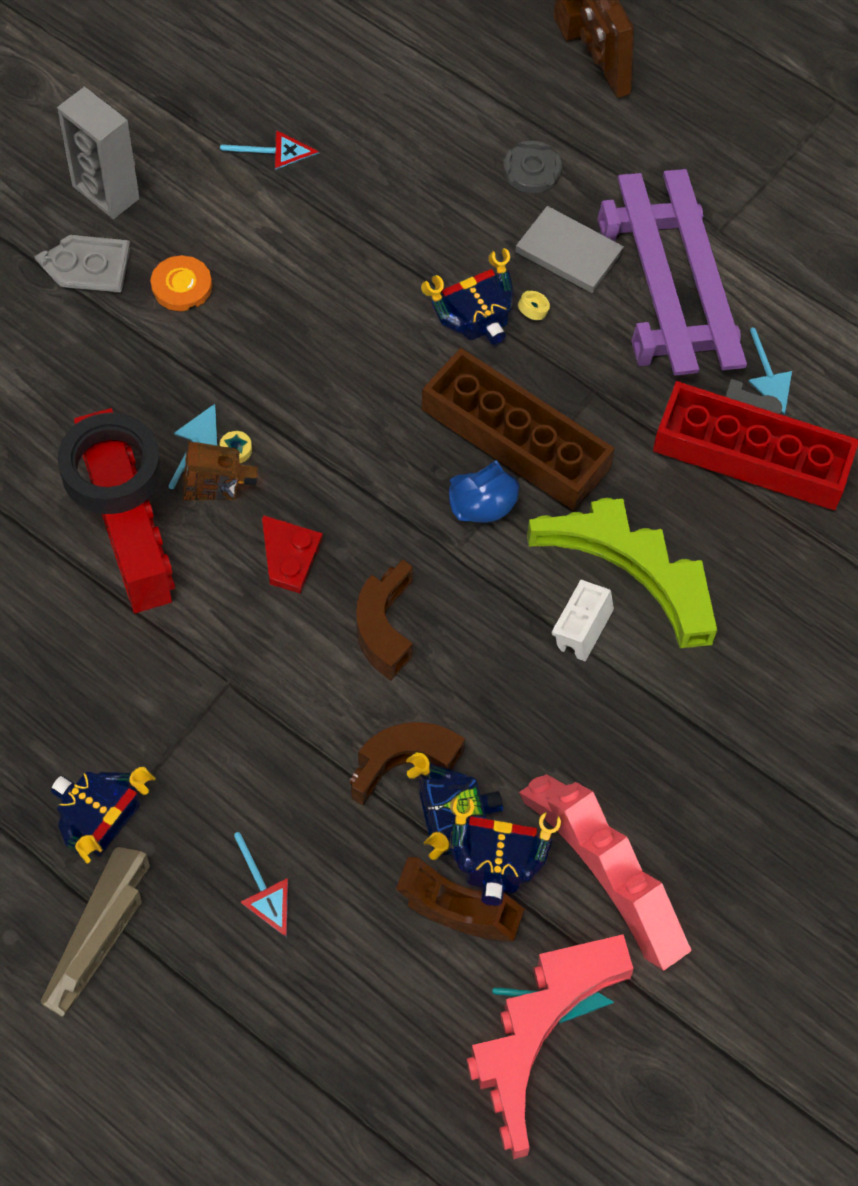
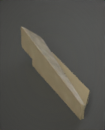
(98, 929)

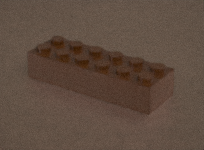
(517, 428)

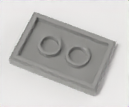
(569, 249)

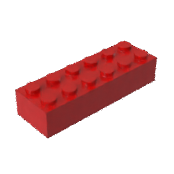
(755, 445)
(131, 533)

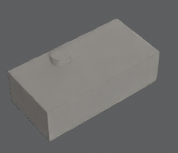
(99, 152)

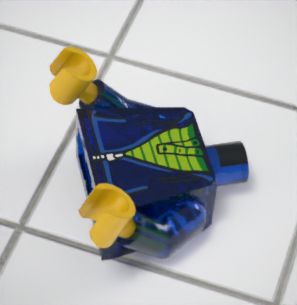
(437, 792)

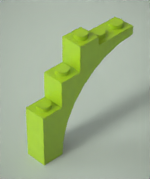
(643, 554)

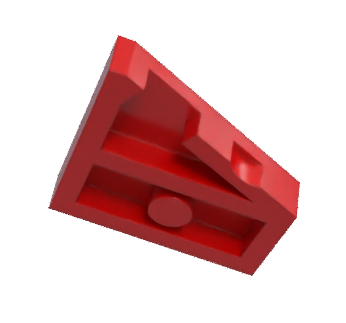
(289, 553)

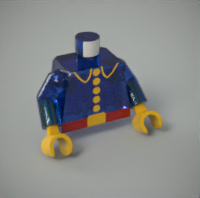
(476, 304)
(97, 808)
(497, 852)

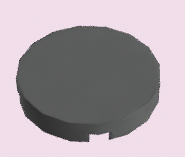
(532, 167)

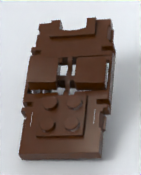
(606, 32)

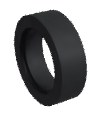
(102, 428)

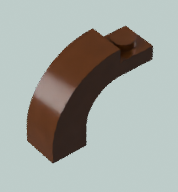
(378, 640)
(395, 745)
(457, 905)

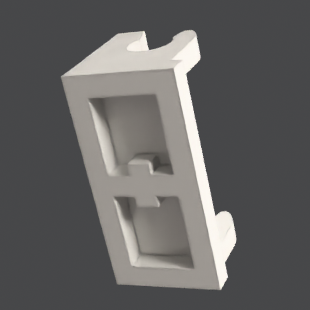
(583, 618)

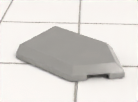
(87, 263)

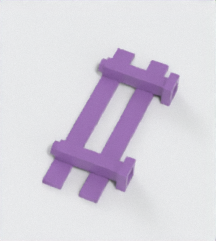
(644, 221)

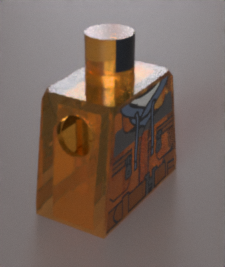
(214, 472)

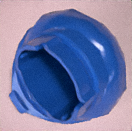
(483, 494)

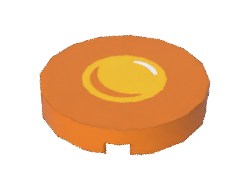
(181, 283)

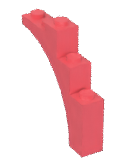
(614, 864)
(506, 1062)

